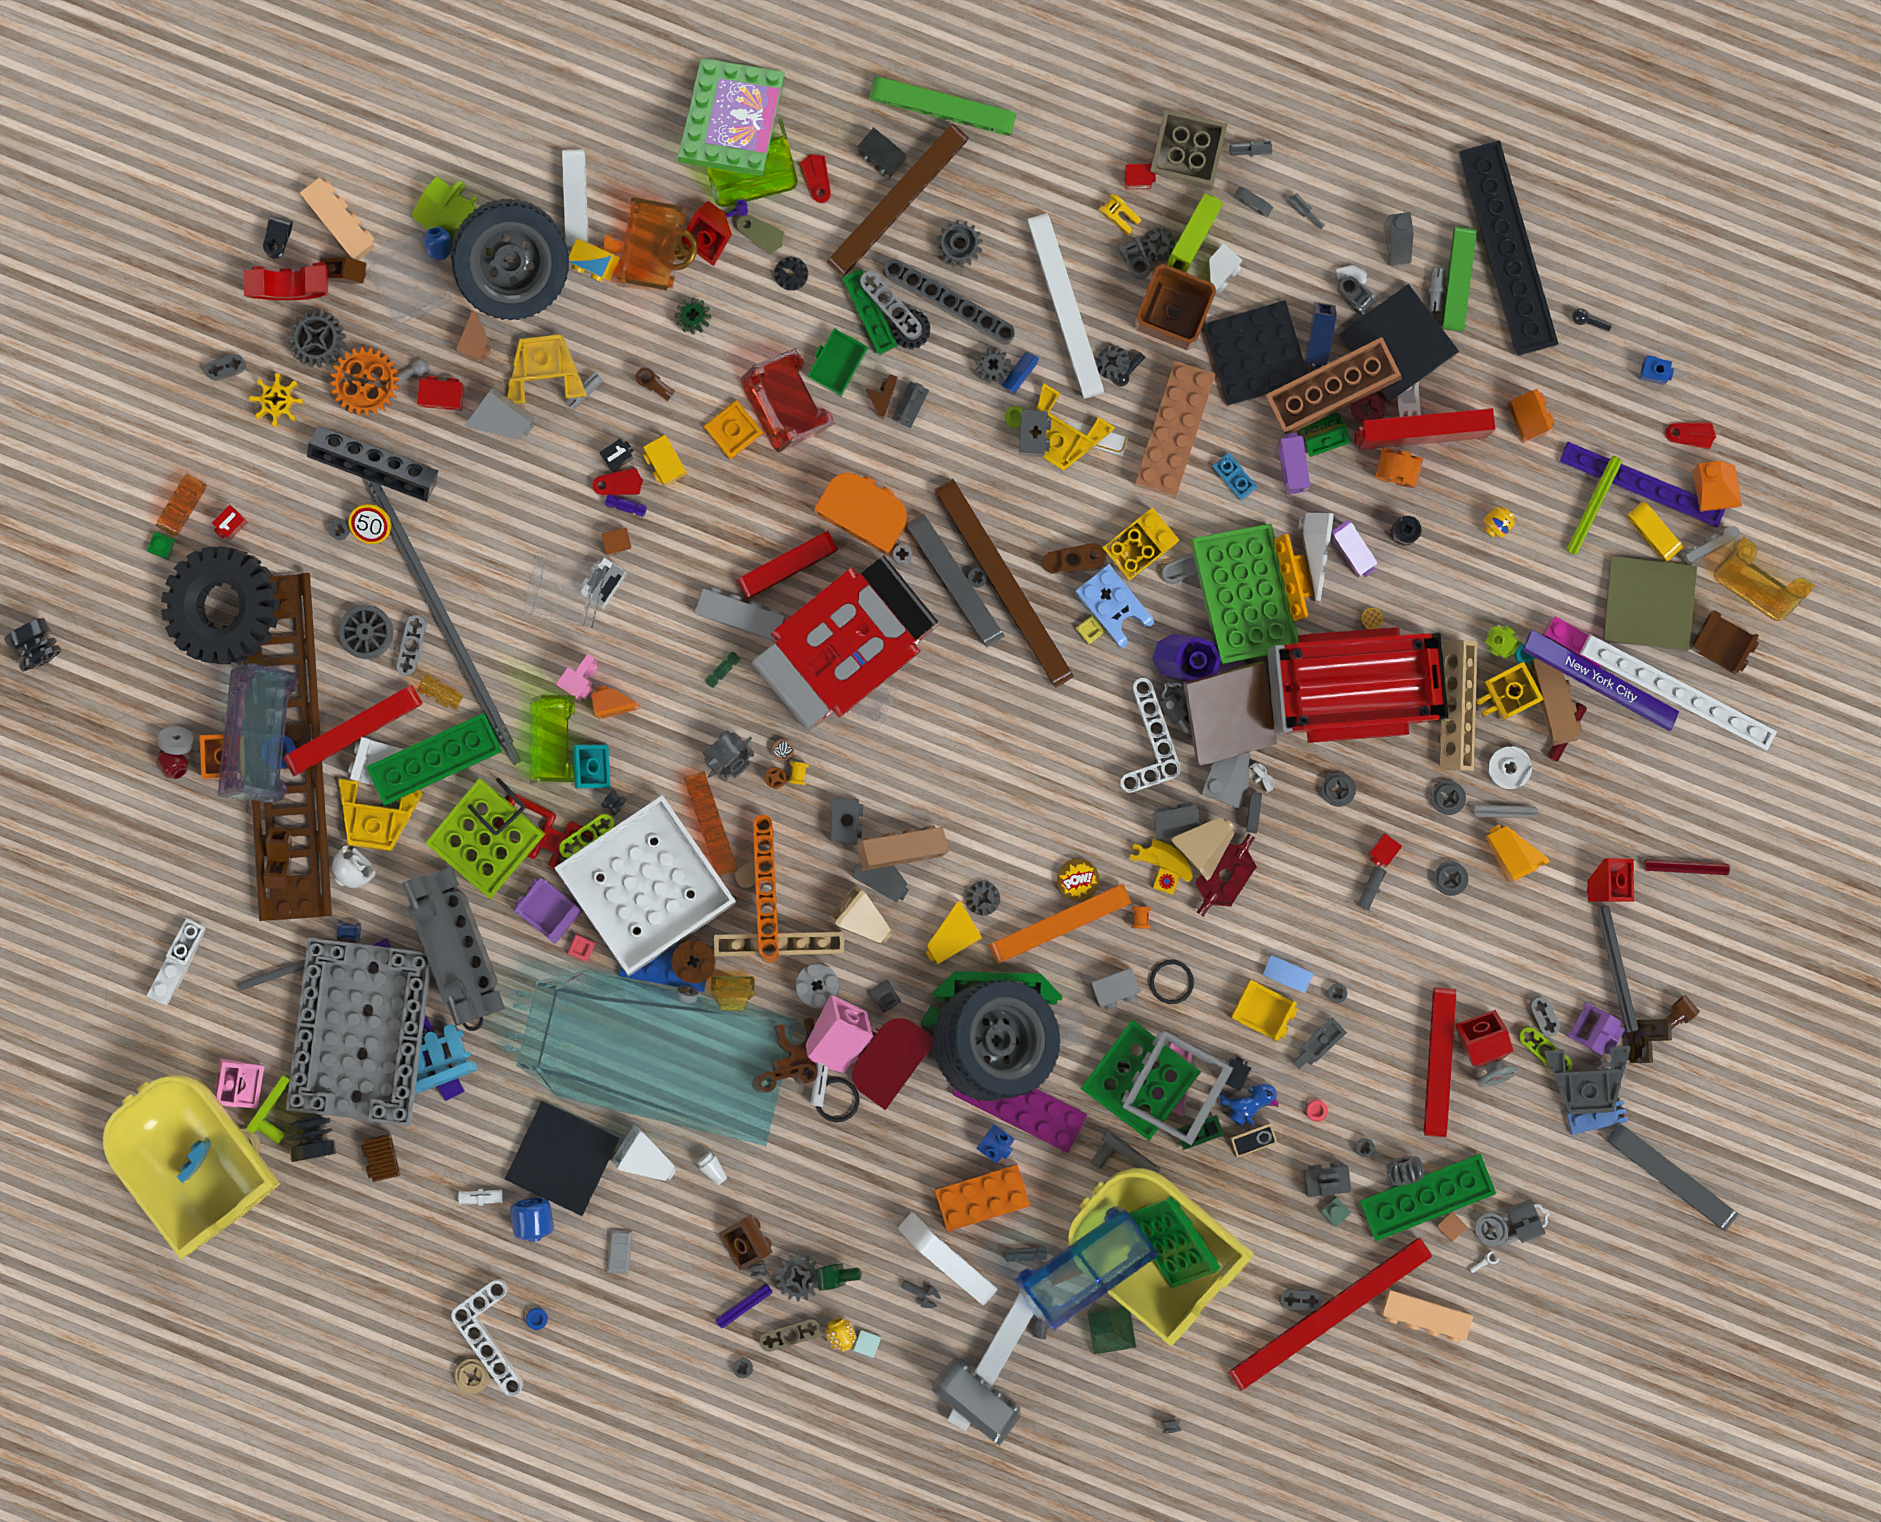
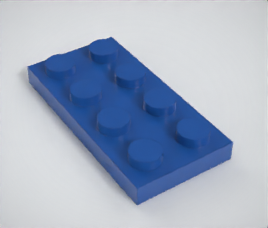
(661, 971)

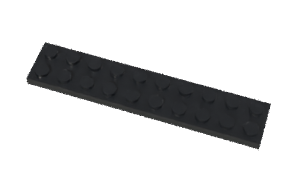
(1508, 248)

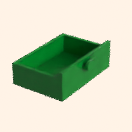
(837, 362)

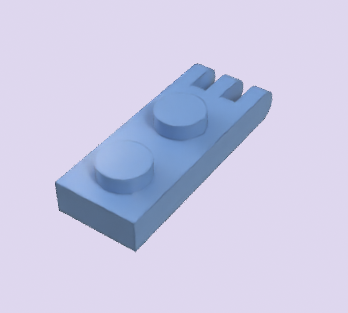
(1586, 1122)

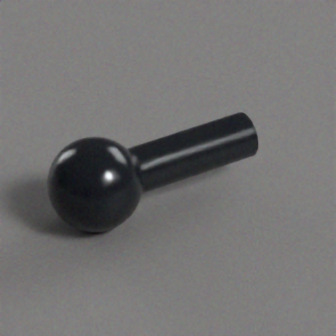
(1581, 317)
(1123, 380)

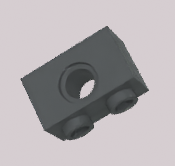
(841, 807)

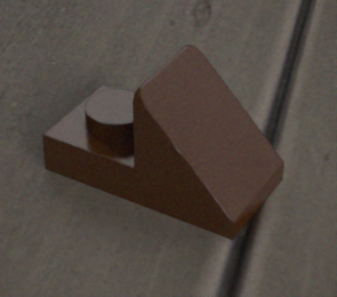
(882, 401)

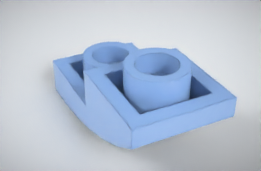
(1288, 974)

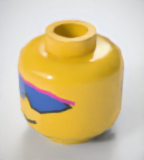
(1499, 522)

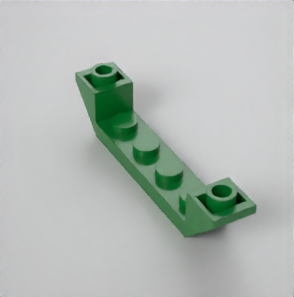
(946, 989)

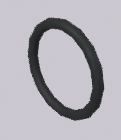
(1169, 962)
(857, 1101)

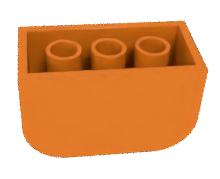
(864, 511)

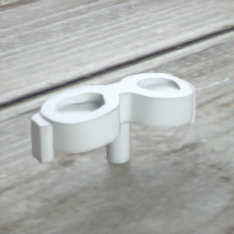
(1267, 780)

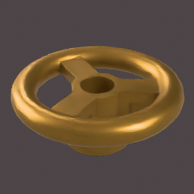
(687, 253)

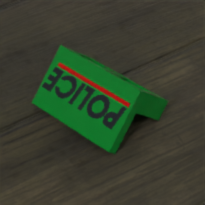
(1325, 435)

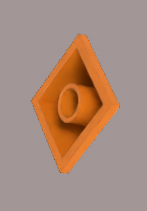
(1716, 486)
(611, 703)

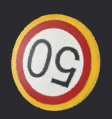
(369, 524)

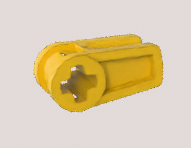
(1120, 207)

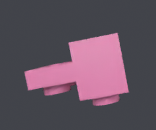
(576, 681)
(228, 1080)

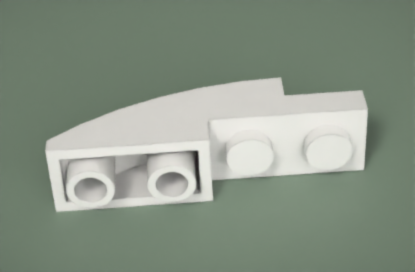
(177, 962)

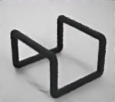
(510, 793)

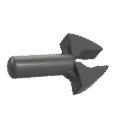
(921, 1293)

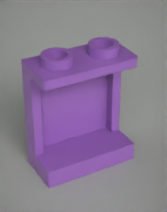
(547, 909)

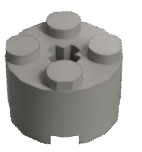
(814, 973)

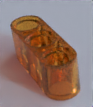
(181, 505)

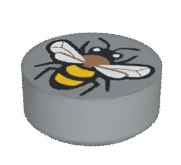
(687, 994)

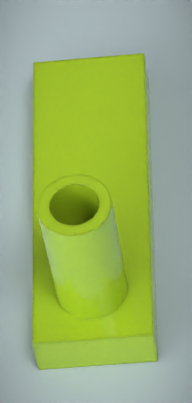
(259, 1121)

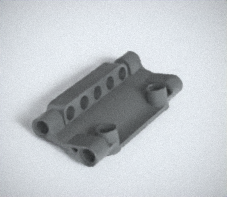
(447, 947)

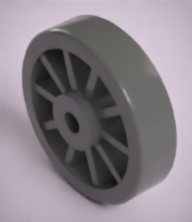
(365, 632)

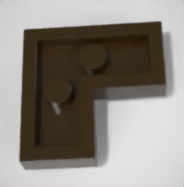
(1641, 1039)

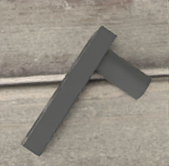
(1113, 1143)

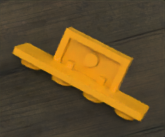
(1295, 577)

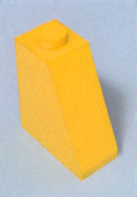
(953, 935)

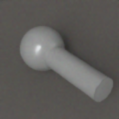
(419, 368)

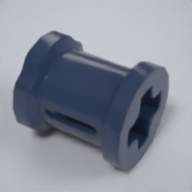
(349, 931)

